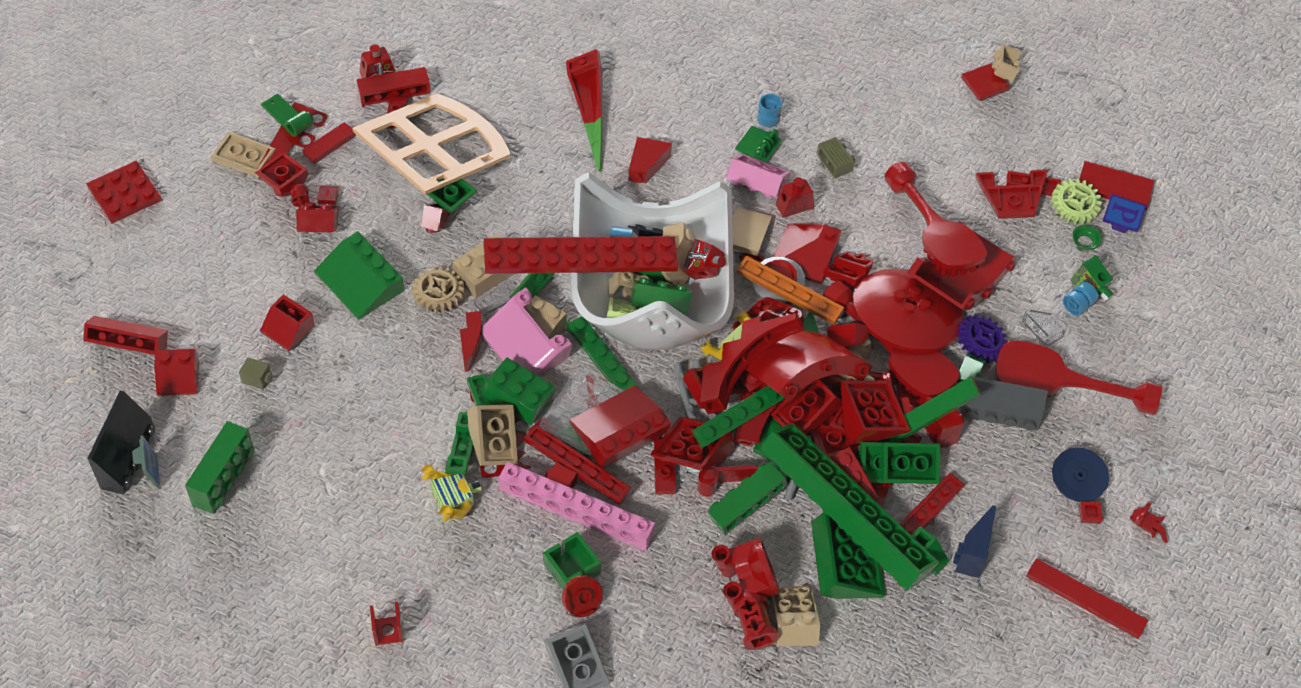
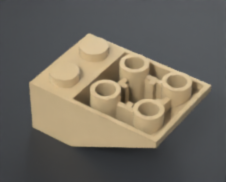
(796, 617)

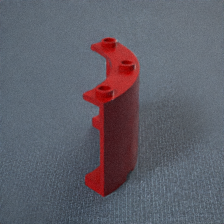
(968, 289)
(803, 359)

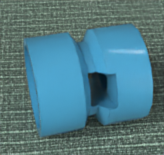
(769, 110)
(1080, 298)

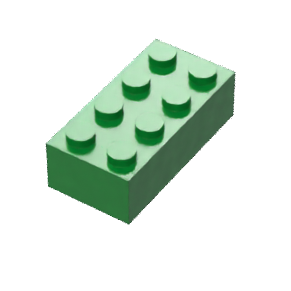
(220, 467)

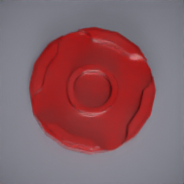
(582, 596)

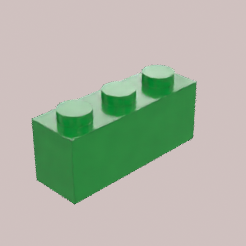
(645, 293)

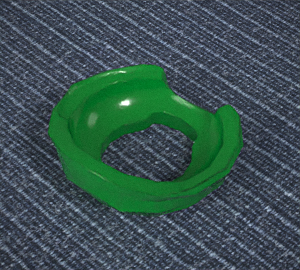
(1089, 231)

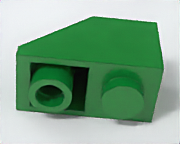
(932, 545)

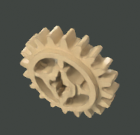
(439, 285)

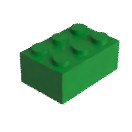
(521, 388)

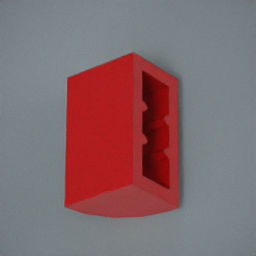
(848, 334)

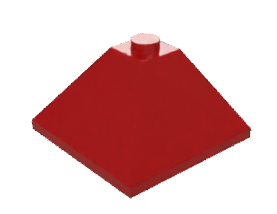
(810, 247)
(871, 411)
(682, 448)

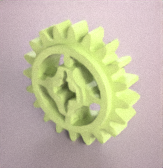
(1079, 197)

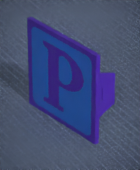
(1124, 214)

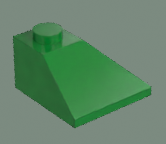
(453, 195)

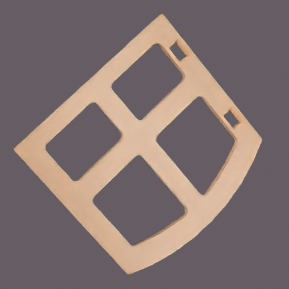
(431, 144)

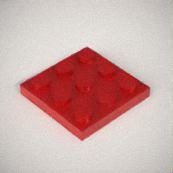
(123, 192)

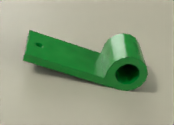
(286, 116)

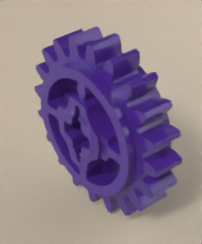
(985, 338)

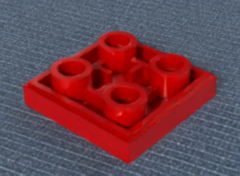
(984, 82)

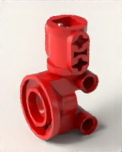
(751, 594)

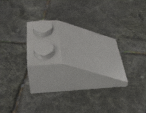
(576, 658)

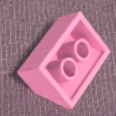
(757, 175)

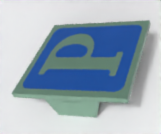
(148, 458)

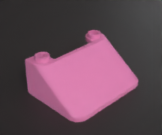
(518, 337)

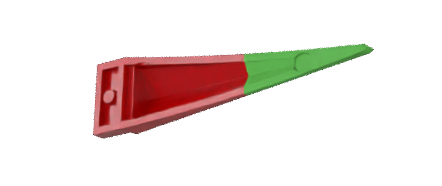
(586, 81)

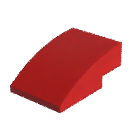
(693, 380)

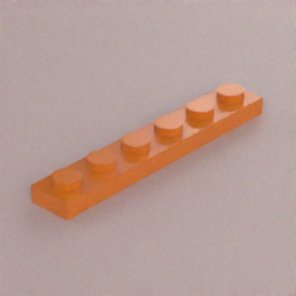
(790, 290)

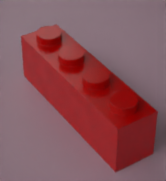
(396, 84)
(125, 335)

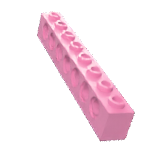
(576, 506)

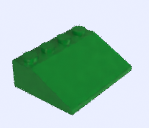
(359, 276)
(842, 564)

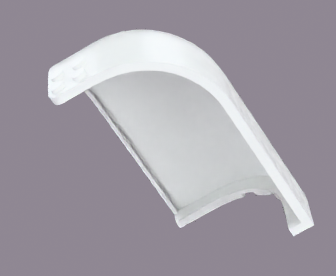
(657, 324)

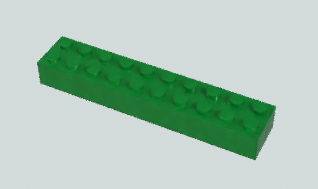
(849, 506)

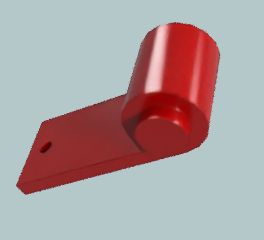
(710, 477)

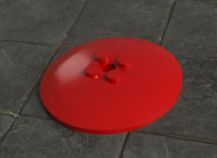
(918, 326)

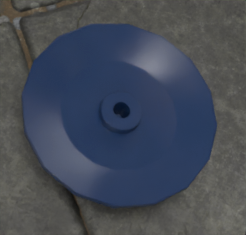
(1080, 474)

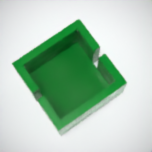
(576, 560)

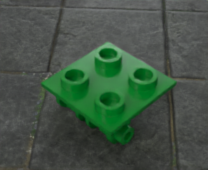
(759, 143)

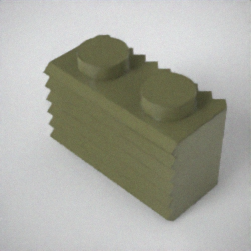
(835, 157)

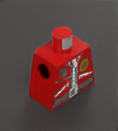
(375, 62)
(703, 260)

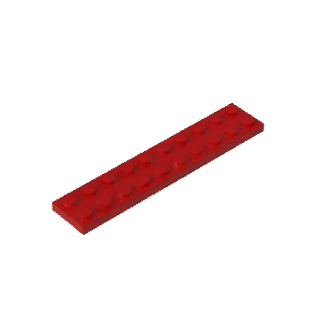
(580, 254)

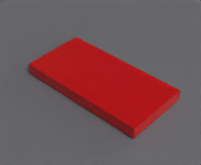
(1116, 182)

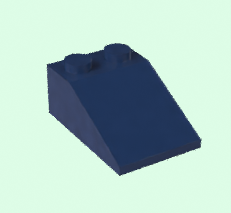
(974, 550)

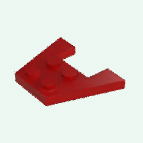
(1013, 200)

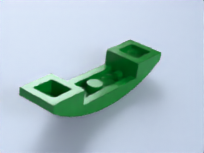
(462, 447)

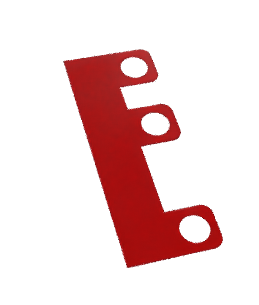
(284, 140)

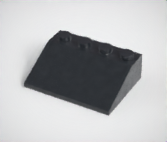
(120, 435)

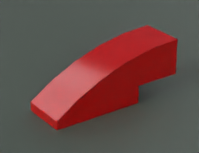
(471, 338)

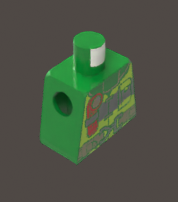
(1095, 274)

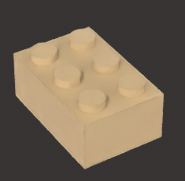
(472, 271)

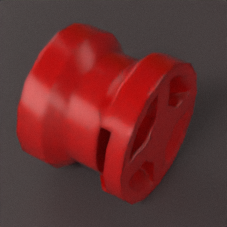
(299, 195)

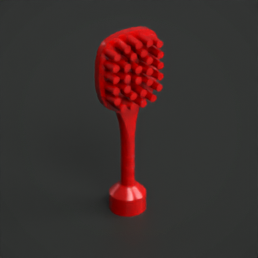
(946, 242)
(1044, 369)
(921, 373)

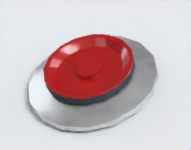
(785, 267)

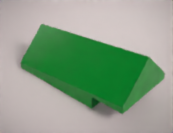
(900, 462)

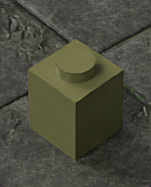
(255, 373)

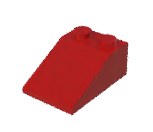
(809, 407)

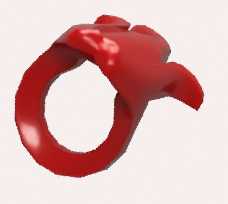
(1148, 521)

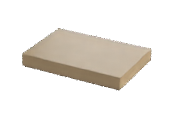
(241, 153)
(749, 230)

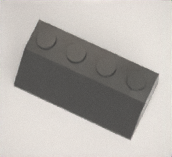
(1006, 404)

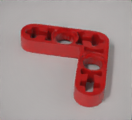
(768, 308)

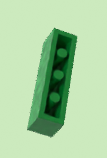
(747, 497)

